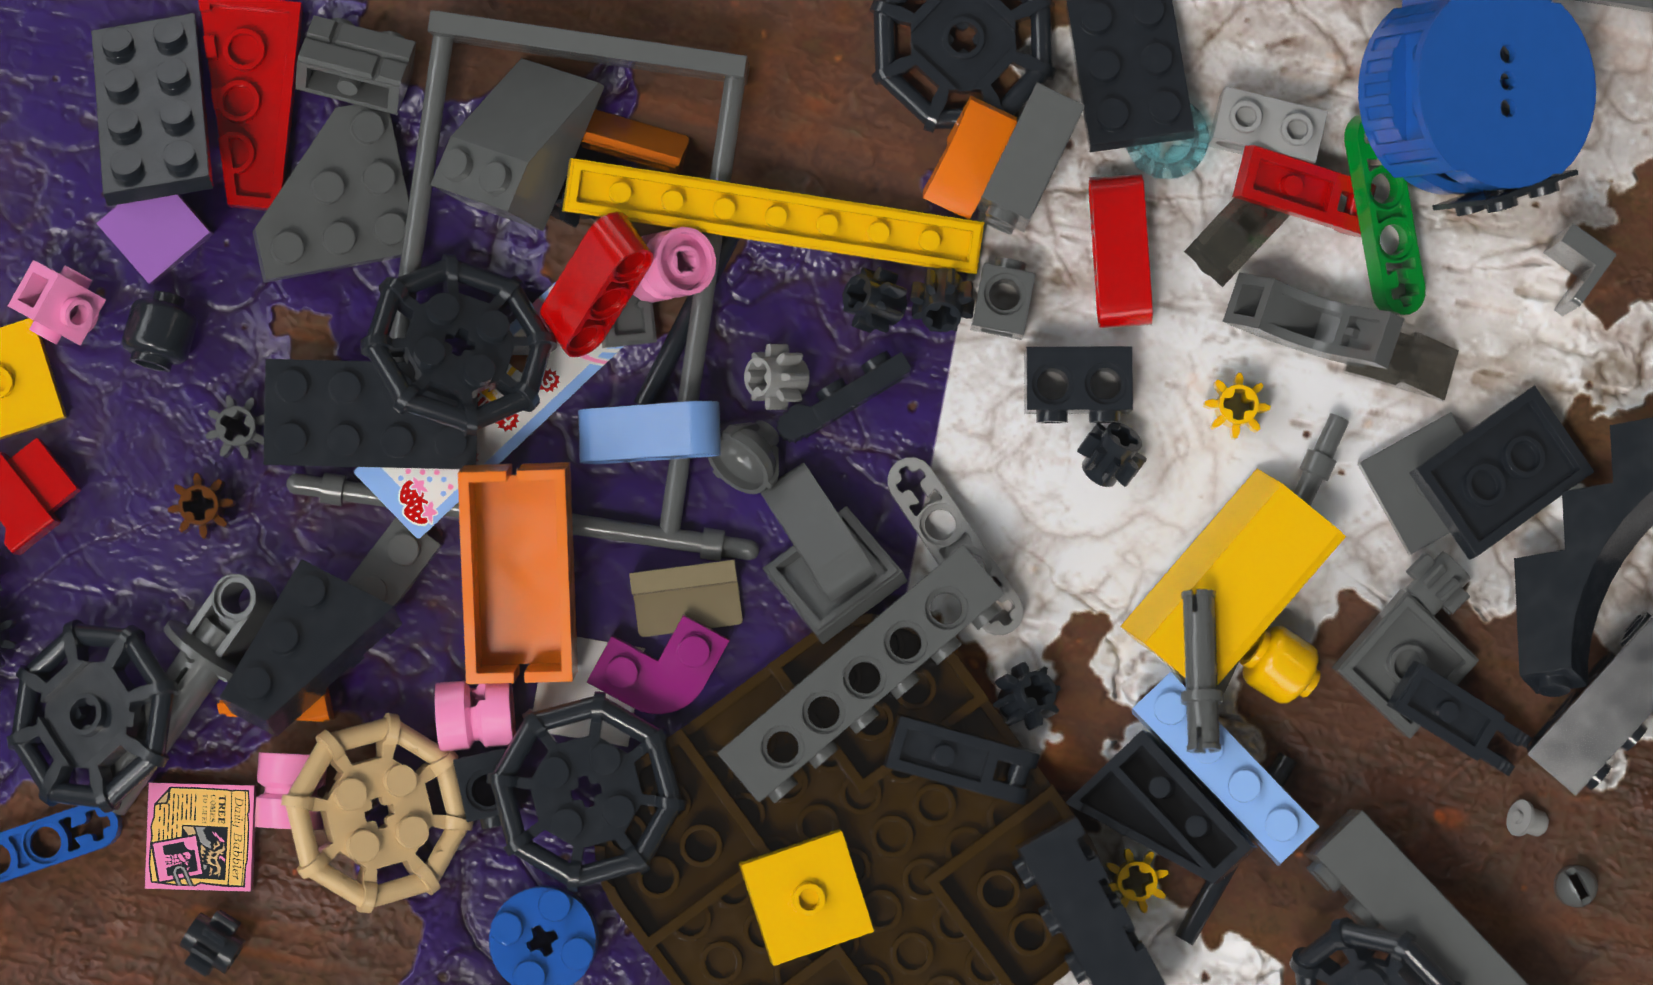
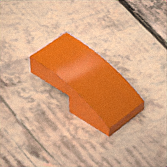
(969, 157)

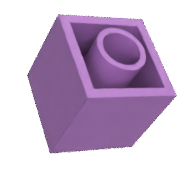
(155, 233)

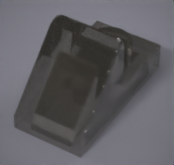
(1416, 366)

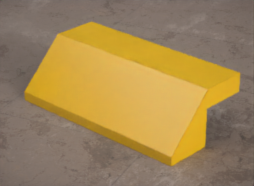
(1255, 561)

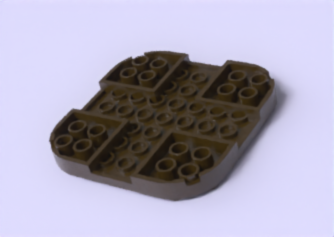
(922, 850)

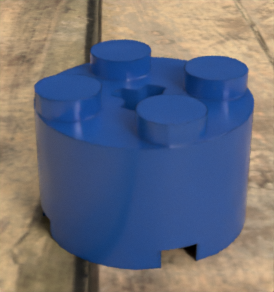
(553, 910)

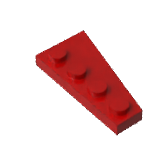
(253, 82)

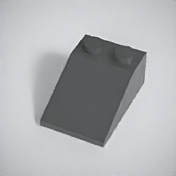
(519, 143)

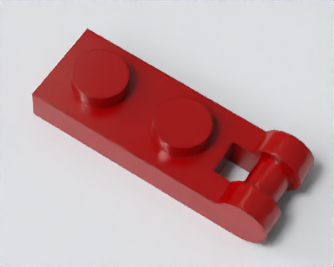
(1297, 189)

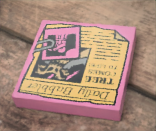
(200, 837)

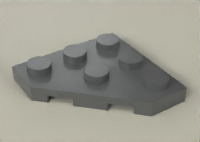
(339, 203)

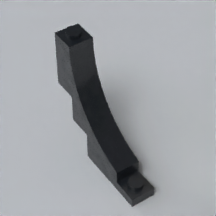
(1565, 588)

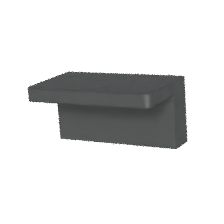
(1583, 258)

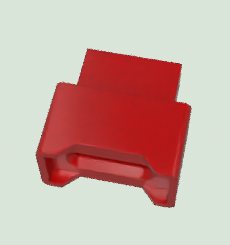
(30, 492)

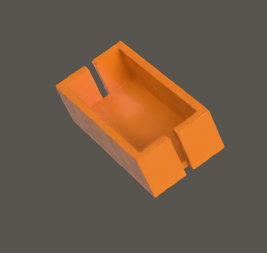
(518, 572)

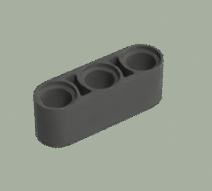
(818, 532)

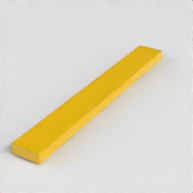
(773, 216)

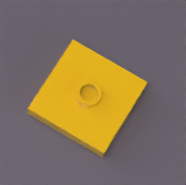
(26, 382)
(806, 897)

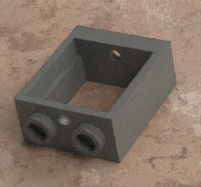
(1029, 159)

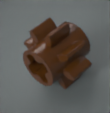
(191, 496)

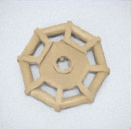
(351, 796)

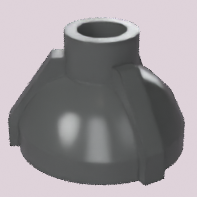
(748, 457)

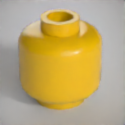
(1281, 665)

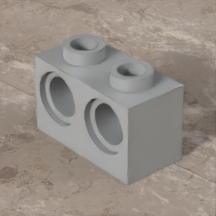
(1266, 122)

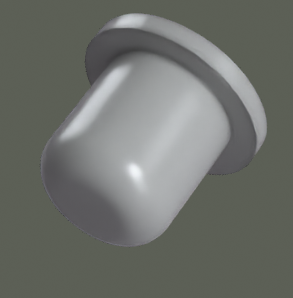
(1525, 819)

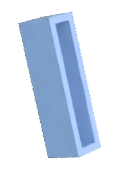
(1228, 775)

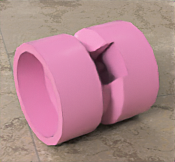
(680, 267)
(474, 715)
(277, 774)

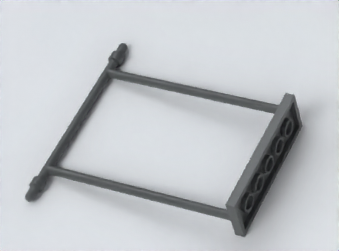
(599, 49)

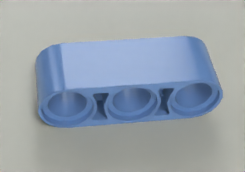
(649, 432)

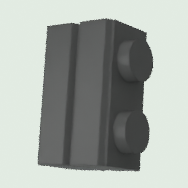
(355, 64)

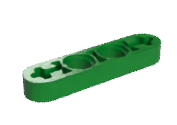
(1374, 218)

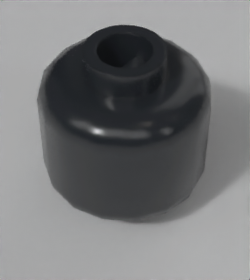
(159, 331)

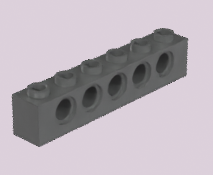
(957, 576)

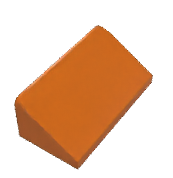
(636, 142)

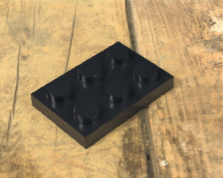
(1129, 72)
(1501, 472)

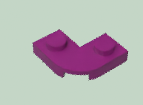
(665, 682)

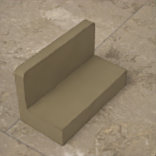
(700, 591)

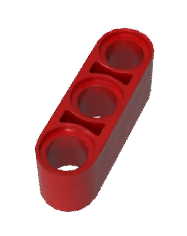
(1120, 251)
(596, 284)

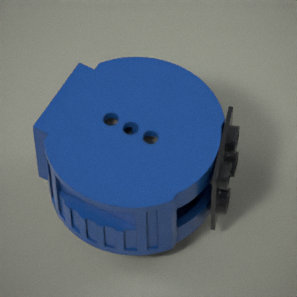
(1478, 98)

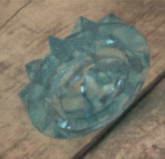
(1179, 159)

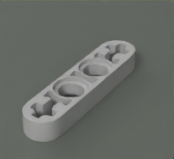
(962, 535)

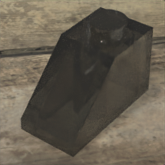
(1233, 238)

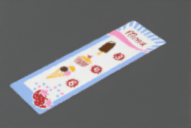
(425, 495)

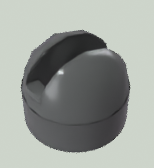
(1566, 891)

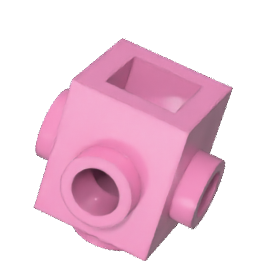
(57, 303)

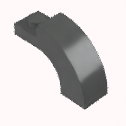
(1312, 322)

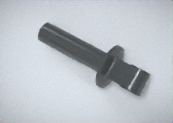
(208, 652)

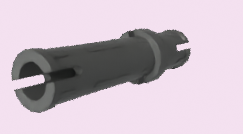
(1201, 672)

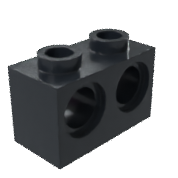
(1077, 368)

